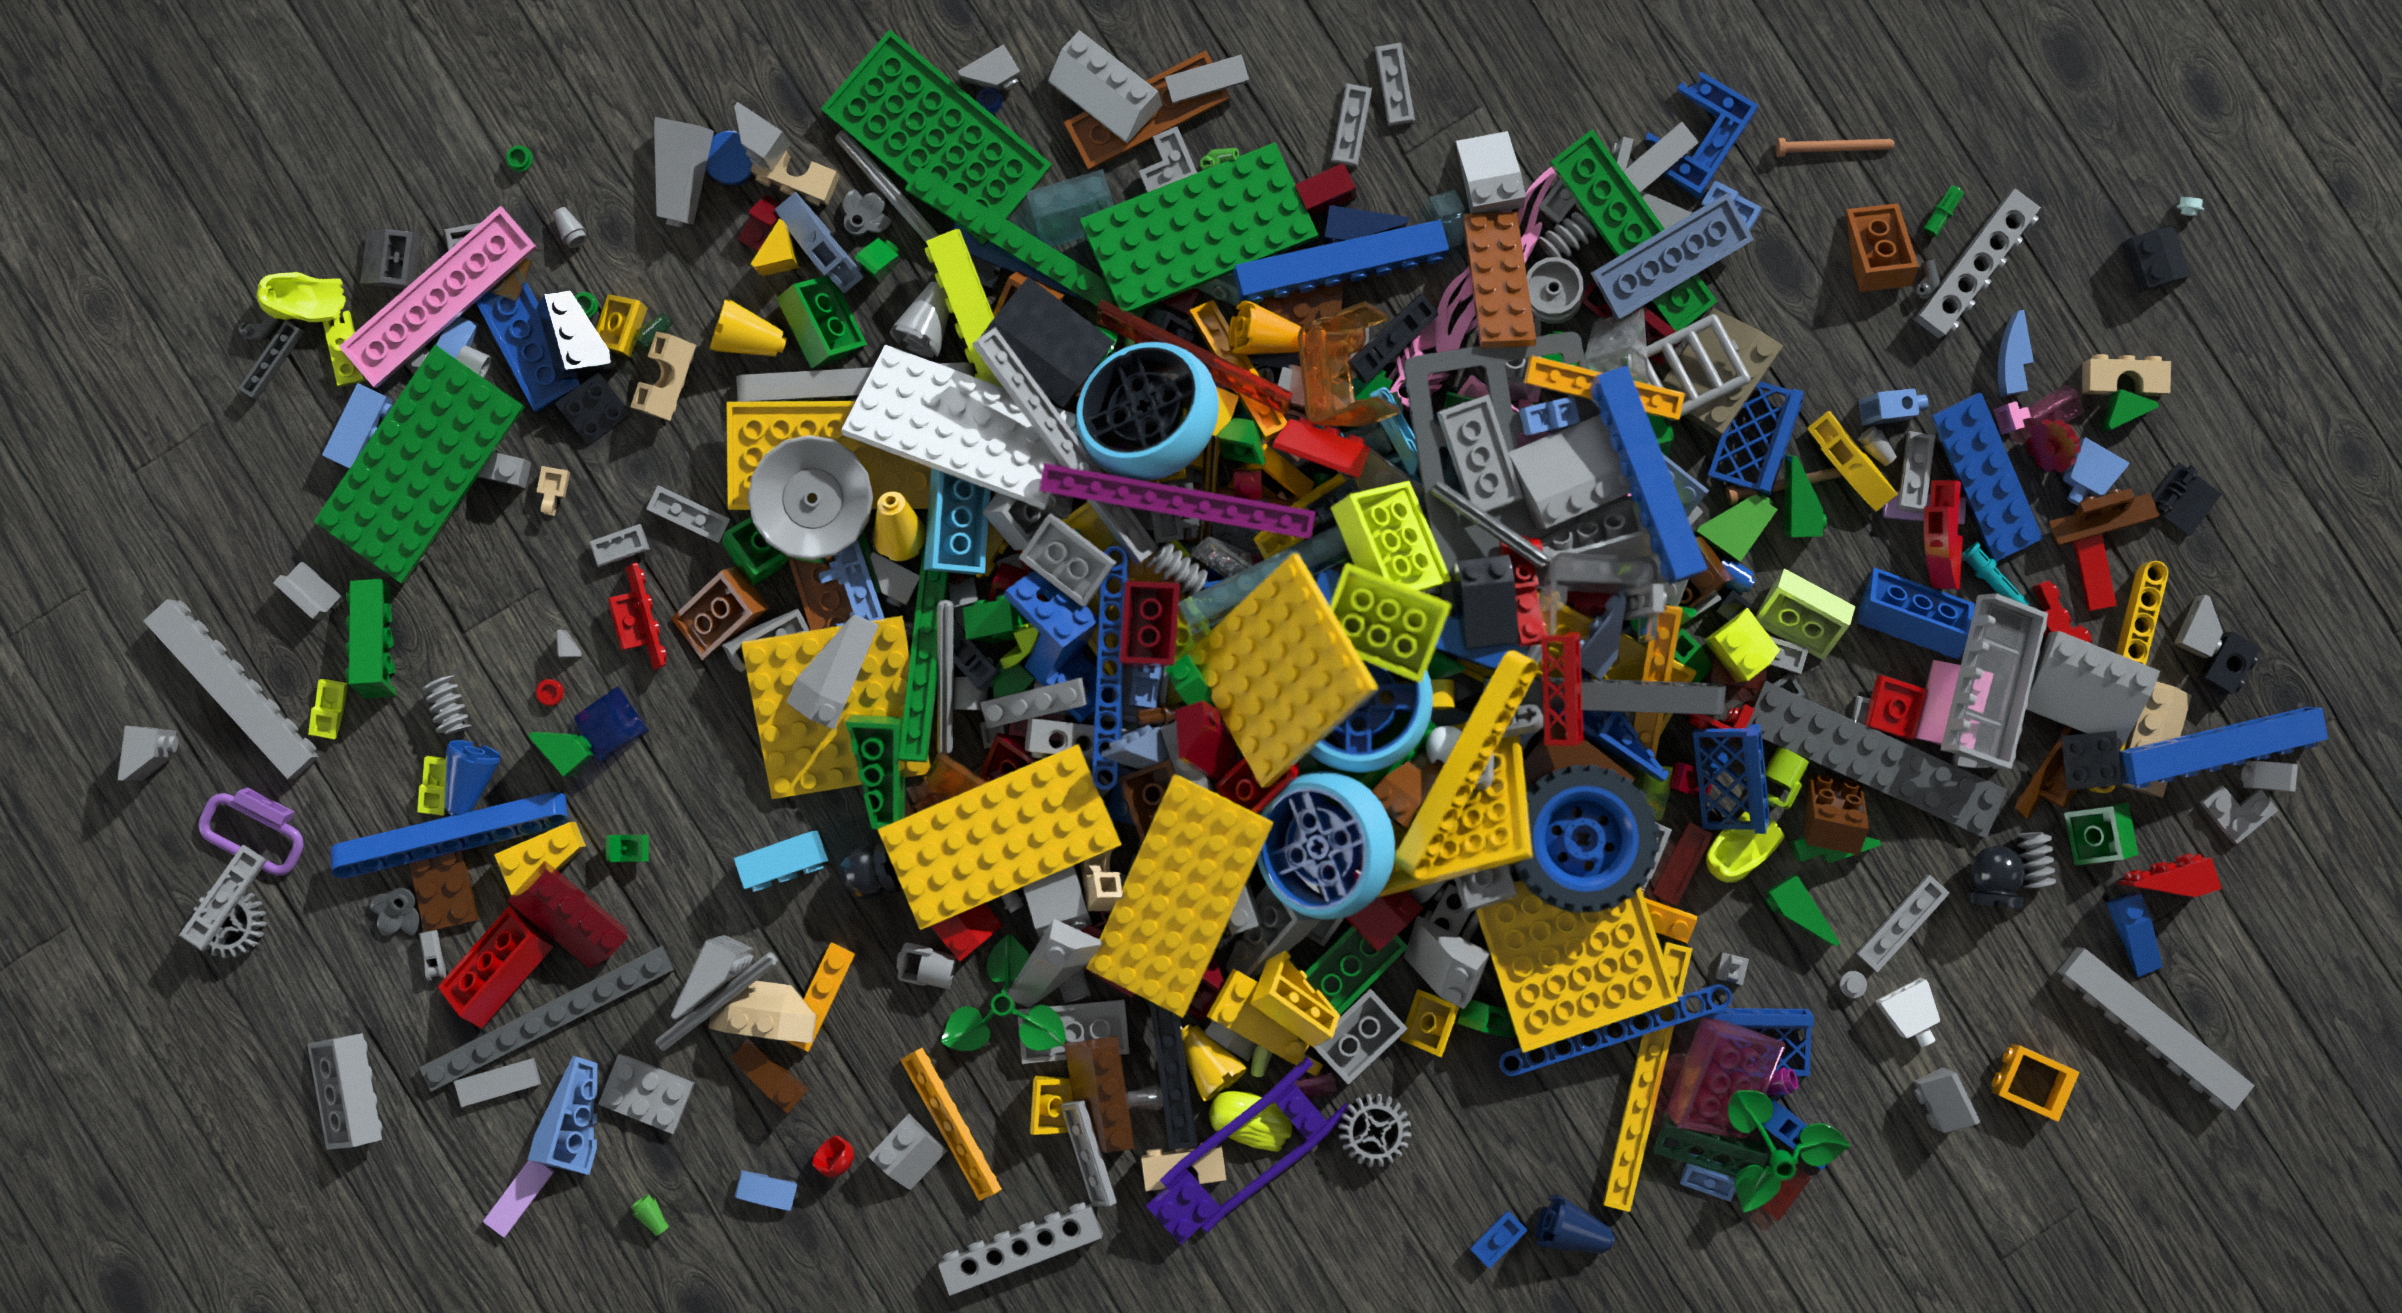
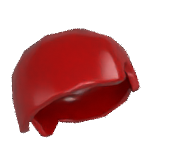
(833, 1157)

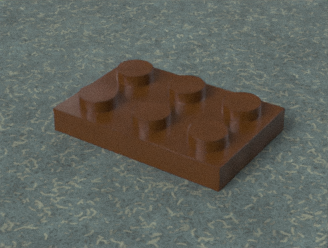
(444, 891)

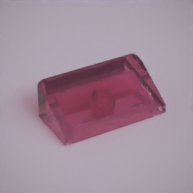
(2060, 404)
(1317, 1086)

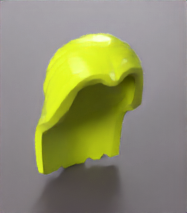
(300, 297)
(1740, 851)
(1264, 1131)

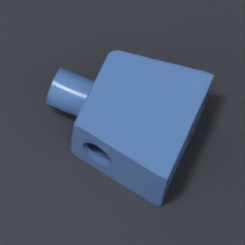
(1891, 406)
(2093, 471)

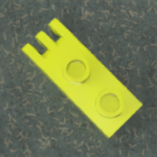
(345, 371)

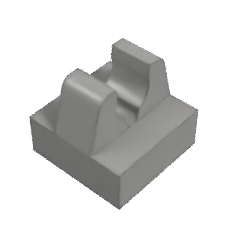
(1731, 968)

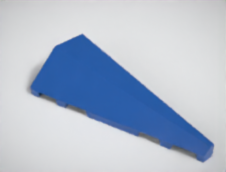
(1618, 736)

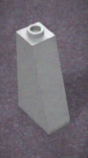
(679, 168)

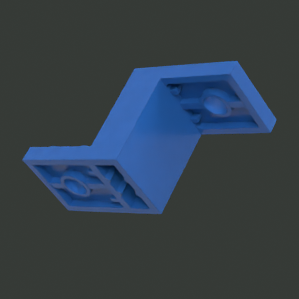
(1063, 637)

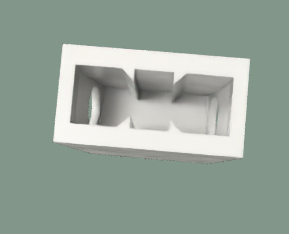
(1911, 1011)

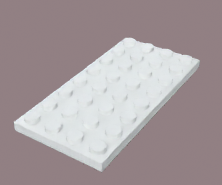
(952, 425)

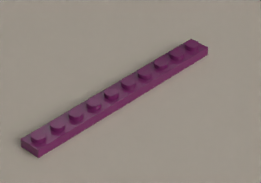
(1177, 500)

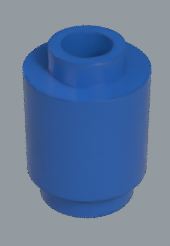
(1741, 576)

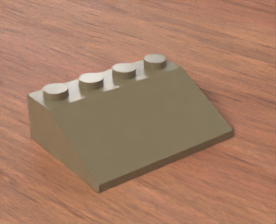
(1757, 354)

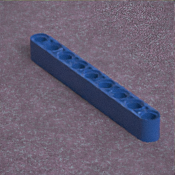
(1105, 681)
(448, 835)
(1629, 1031)

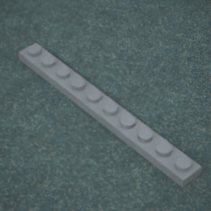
(1060, 439)

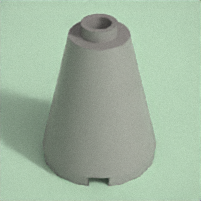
(924, 322)

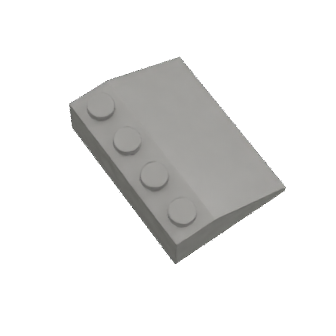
(1569, 472)
(2089, 686)
(716, 966)

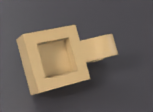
(552, 484)

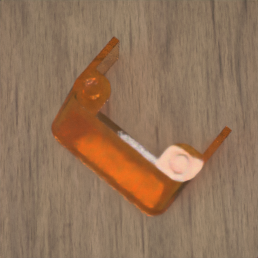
(1325, 373)

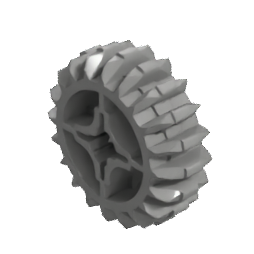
(249, 928)
(1363, 1135)

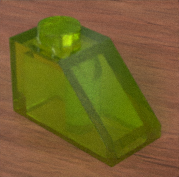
(1656, 791)

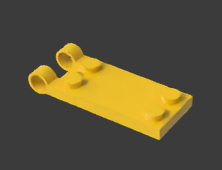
(1237, 1013)

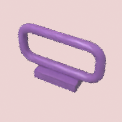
(261, 809)

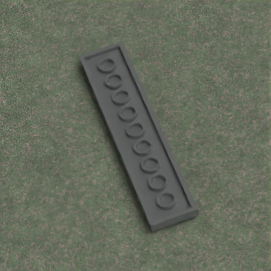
(1876, 760)

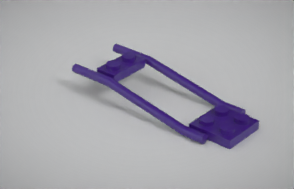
(1187, 1205)

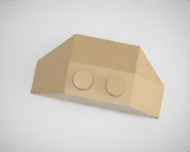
(767, 1012)

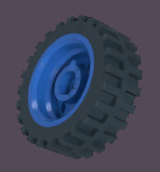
(1629, 829)

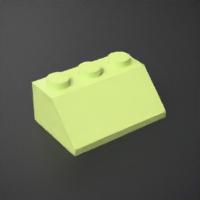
(1804, 614)

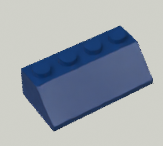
(1916, 613)

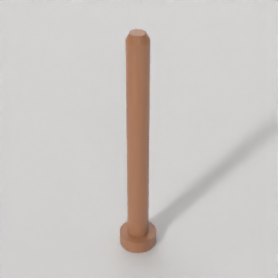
(1784, 147)
(1818, 476)

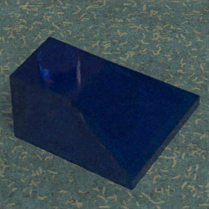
(610, 724)

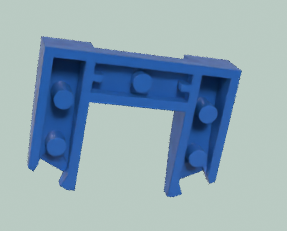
(1733, 116)

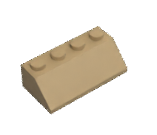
(2159, 721)

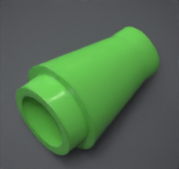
(649, 1213)

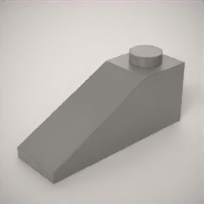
(782, 625)

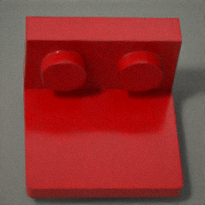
(1735, 718)

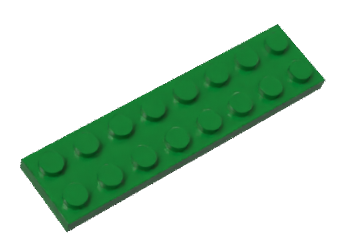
(1624, 219)

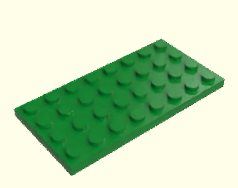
(921, 118)
(1198, 228)
(419, 464)

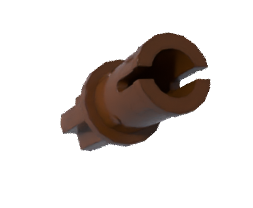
(1160, 714)

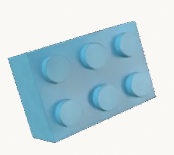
(781, 861)

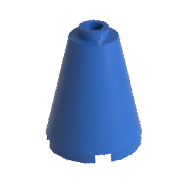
(467, 774)

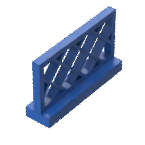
(1776, 448)
(1754, 784)
(1775, 1019)

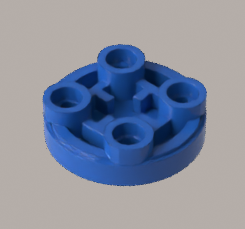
(728, 159)

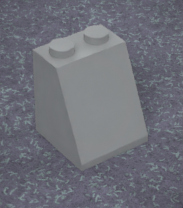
(1058, 898)

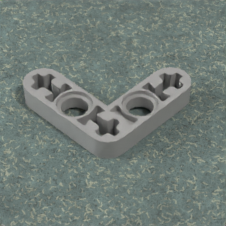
(1517, 727)

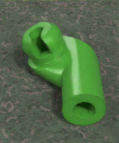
(1218, 156)

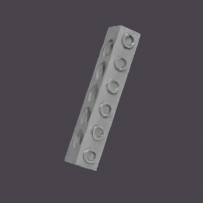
(2014, 206)
(1040, 730)
(958, 1279)

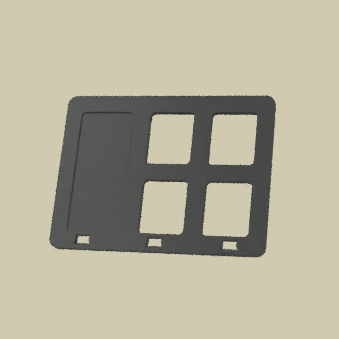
(1454, 533)

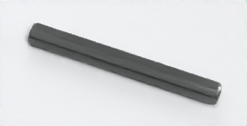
(1490, 524)

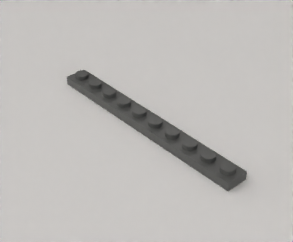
(546, 1018)

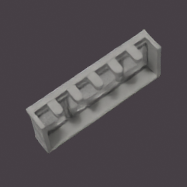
(1994, 681)

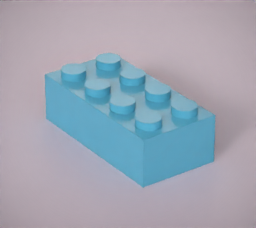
(956, 525)

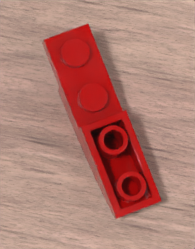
(1941, 540)
(1529, 613)
(2058, 617)

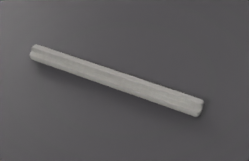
(885, 185)
(945, 677)
(717, 1001)

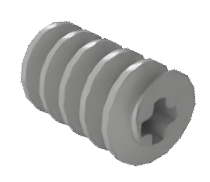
(1568, 235)
(1178, 569)
(446, 706)
(2036, 859)

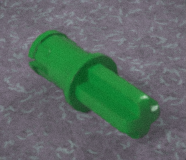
(1943, 211)

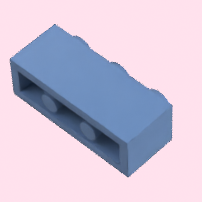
(357, 425)

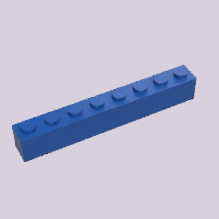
(1340, 261)
(1647, 475)
(2222, 746)

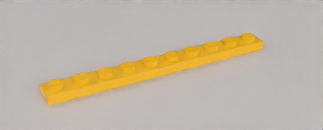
(1644, 1092)

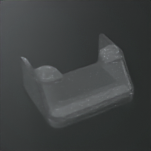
(1596, 574)

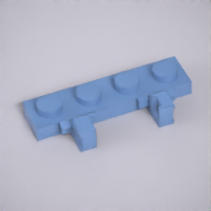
(852, 571)

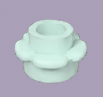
(2190, 206)

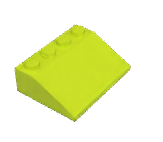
(1391, 536)
(1388, 621)

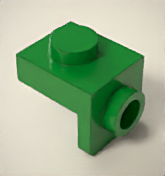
(627, 848)

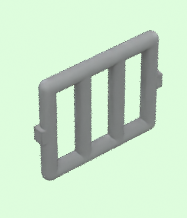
(1690, 333)

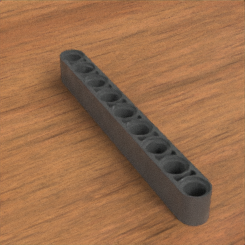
(1634, 696)

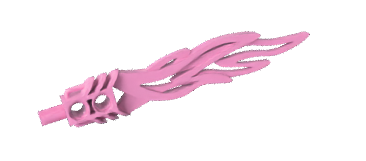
(1435, 333)

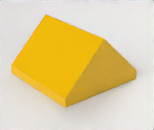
(777, 252)
(620, 322)
(1429, 1022)
(1046, 1101)

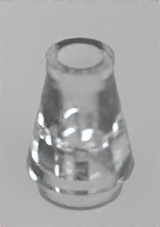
(1146, 1098)

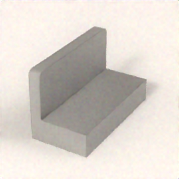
(308, 591)

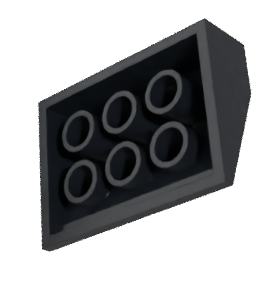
(1051, 340)

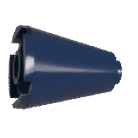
(1571, 1228)

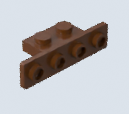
(2103, 515)
(2048, 781)

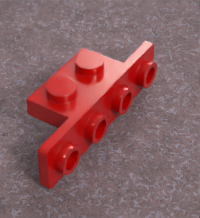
(634, 618)

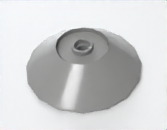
(782, 490)

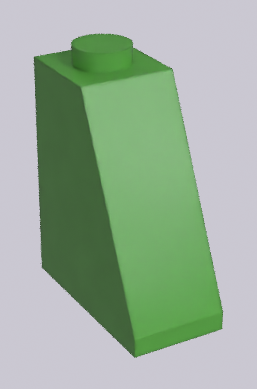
(1738, 527)

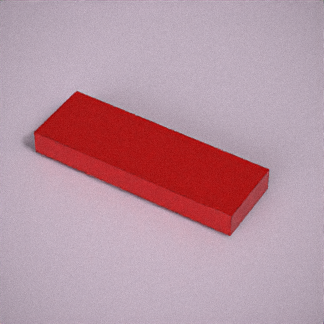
(2095, 573)

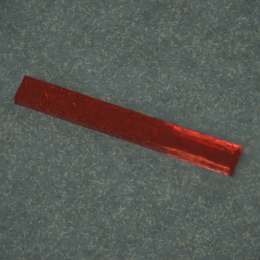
(1219, 368)

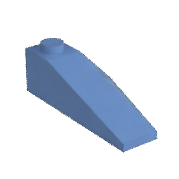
(567, 1127)

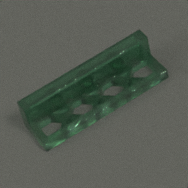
(1740, 1148)

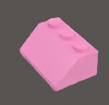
(1938, 701)

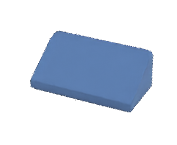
(1708, 1181)

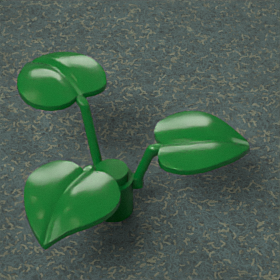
(1042, 1026)
(1758, 1185)

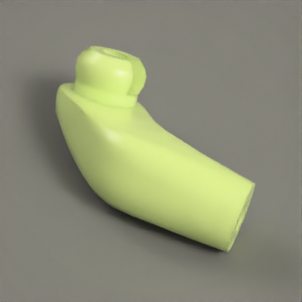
(1260, 1061)

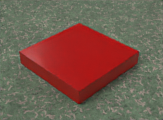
(1895, 707)

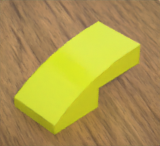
(328, 709)
(432, 791)

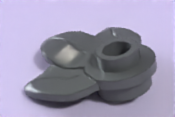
(866, 209)
(393, 915)

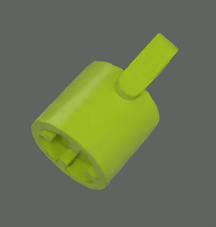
(1785, 770)

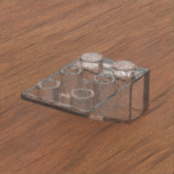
(1618, 345)

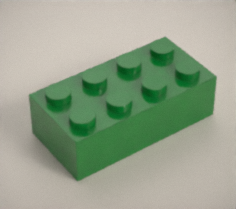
(1350, 967)

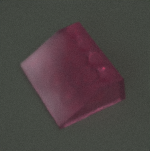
(1717, 1066)

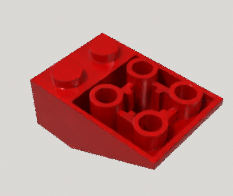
(2187, 876)

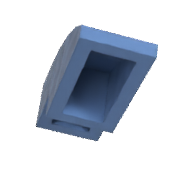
(2013, 356)

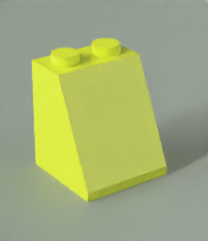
(1743, 646)

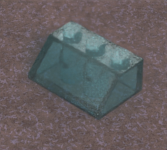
(1063, 204)

